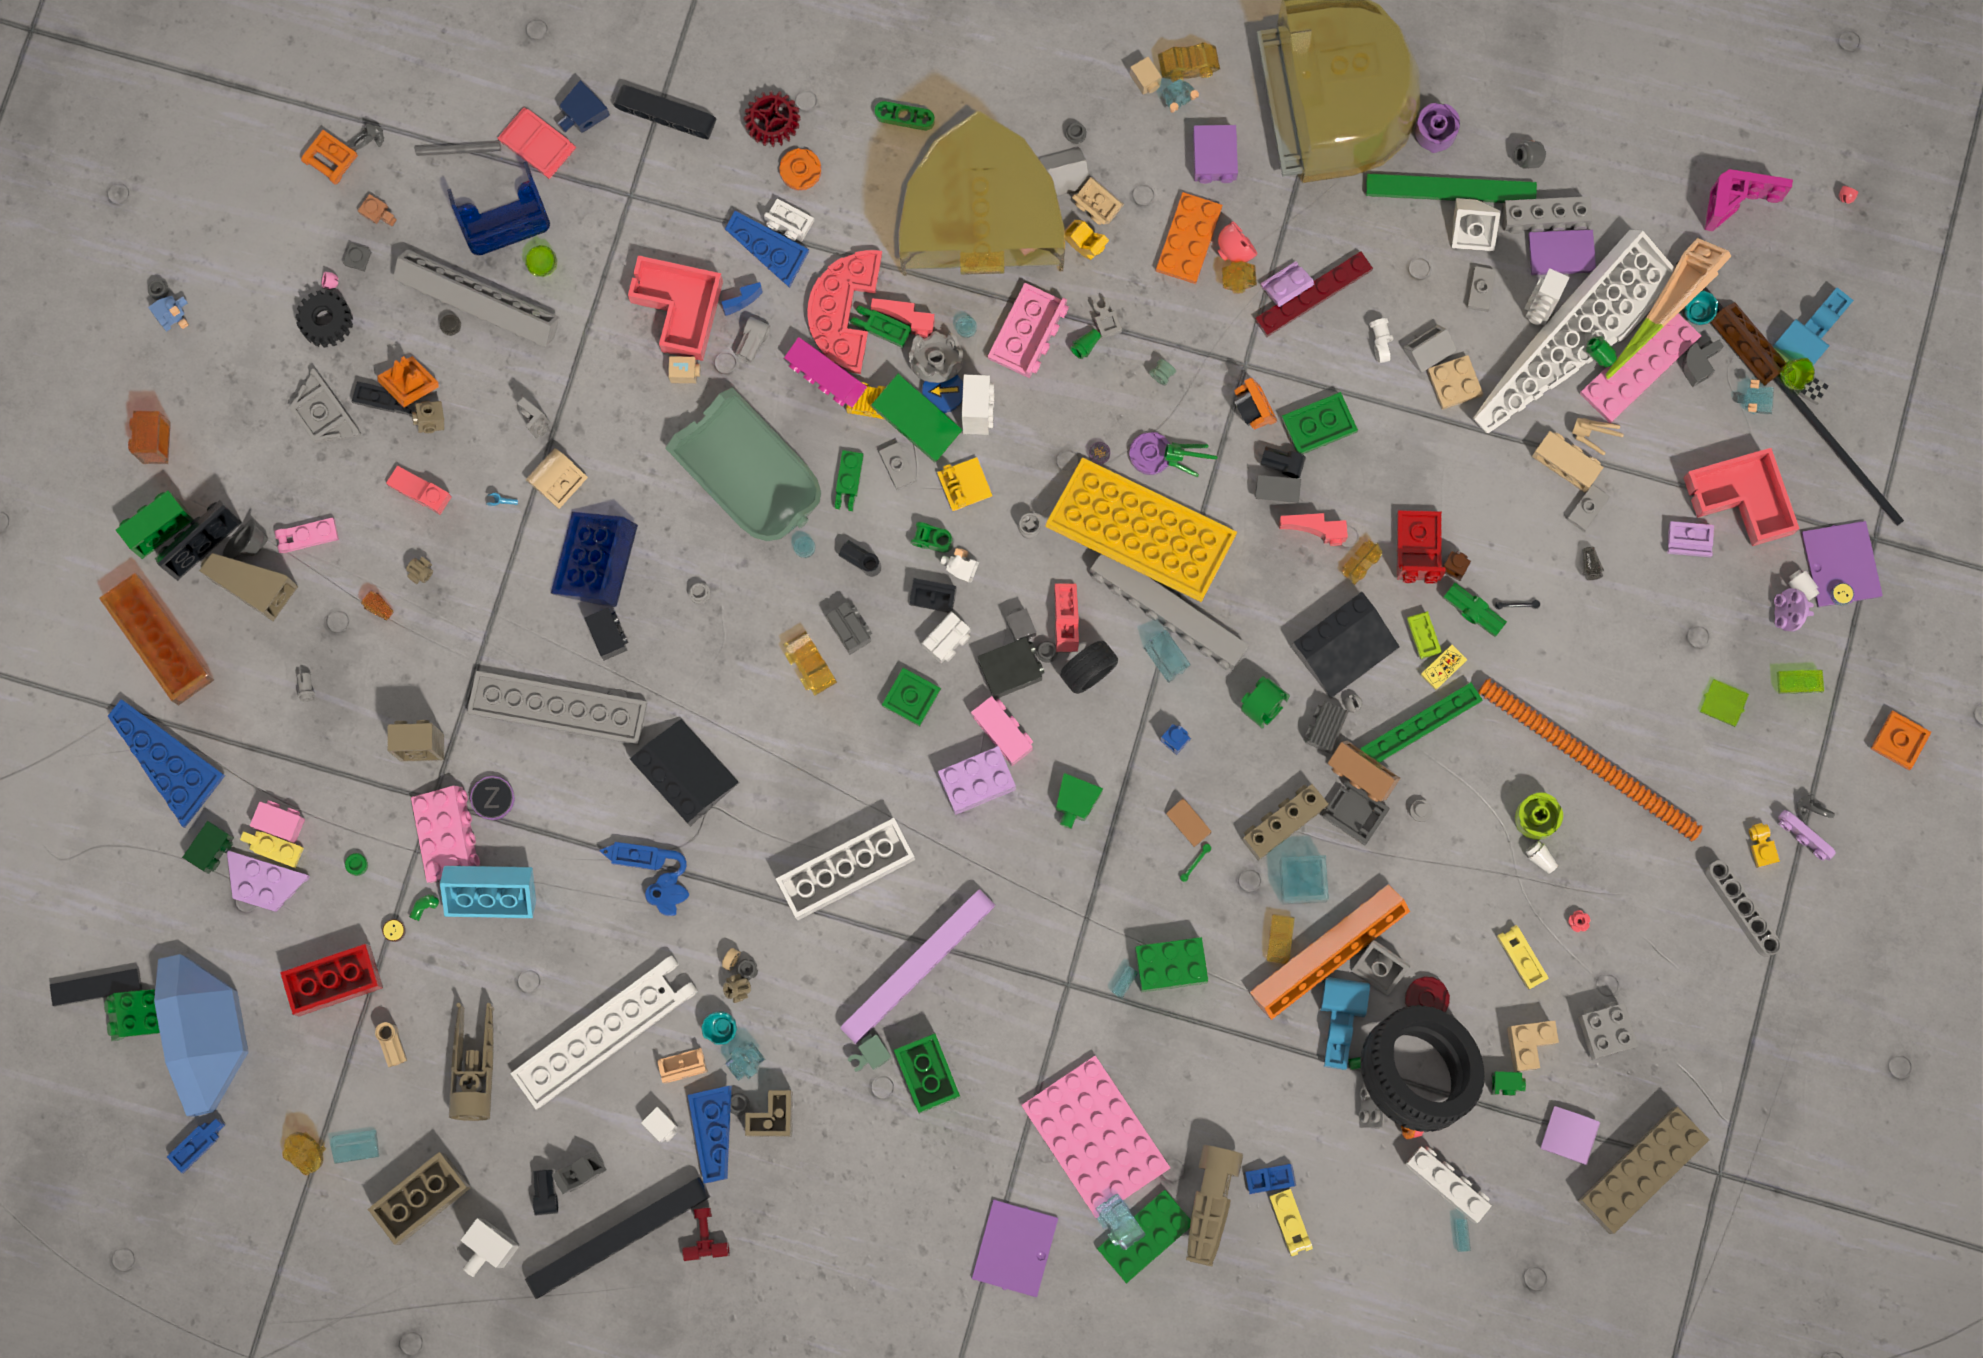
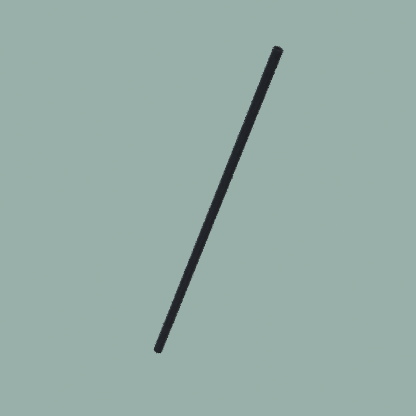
(1832, 442)

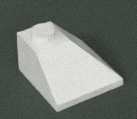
(1474, 225)

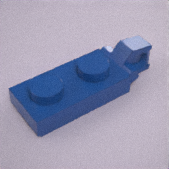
(195, 1145)

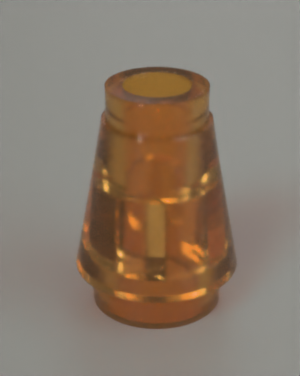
(377, 605)

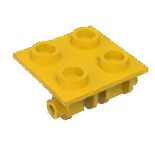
(964, 484)

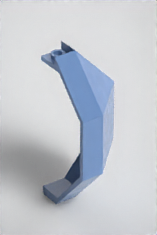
(198, 1032)

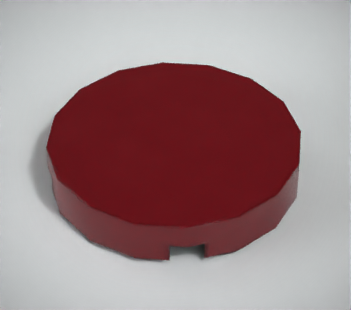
(1428, 992)

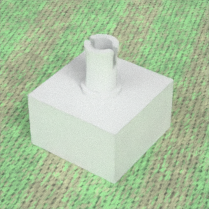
(488, 1245)

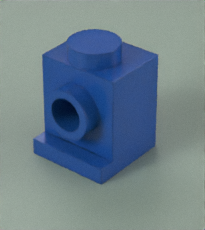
(1175, 738)

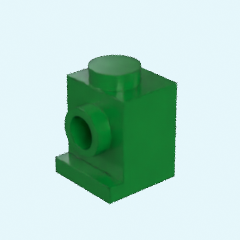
(1508, 1083)

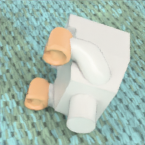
(960, 566)

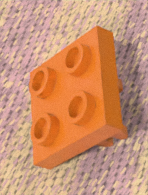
(407, 381)

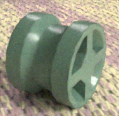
(1162, 372)

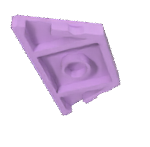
(262, 882)

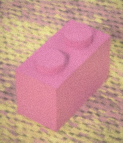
(277, 822)

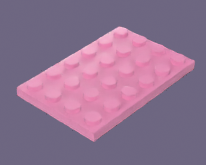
(1095, 1135)

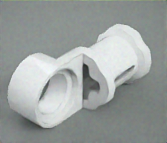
(1382, 338)

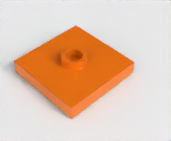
(1900, 740)

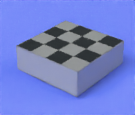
(1814, 391)

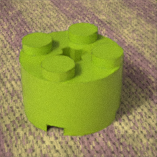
(1527, 821)

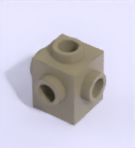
(428, 416)

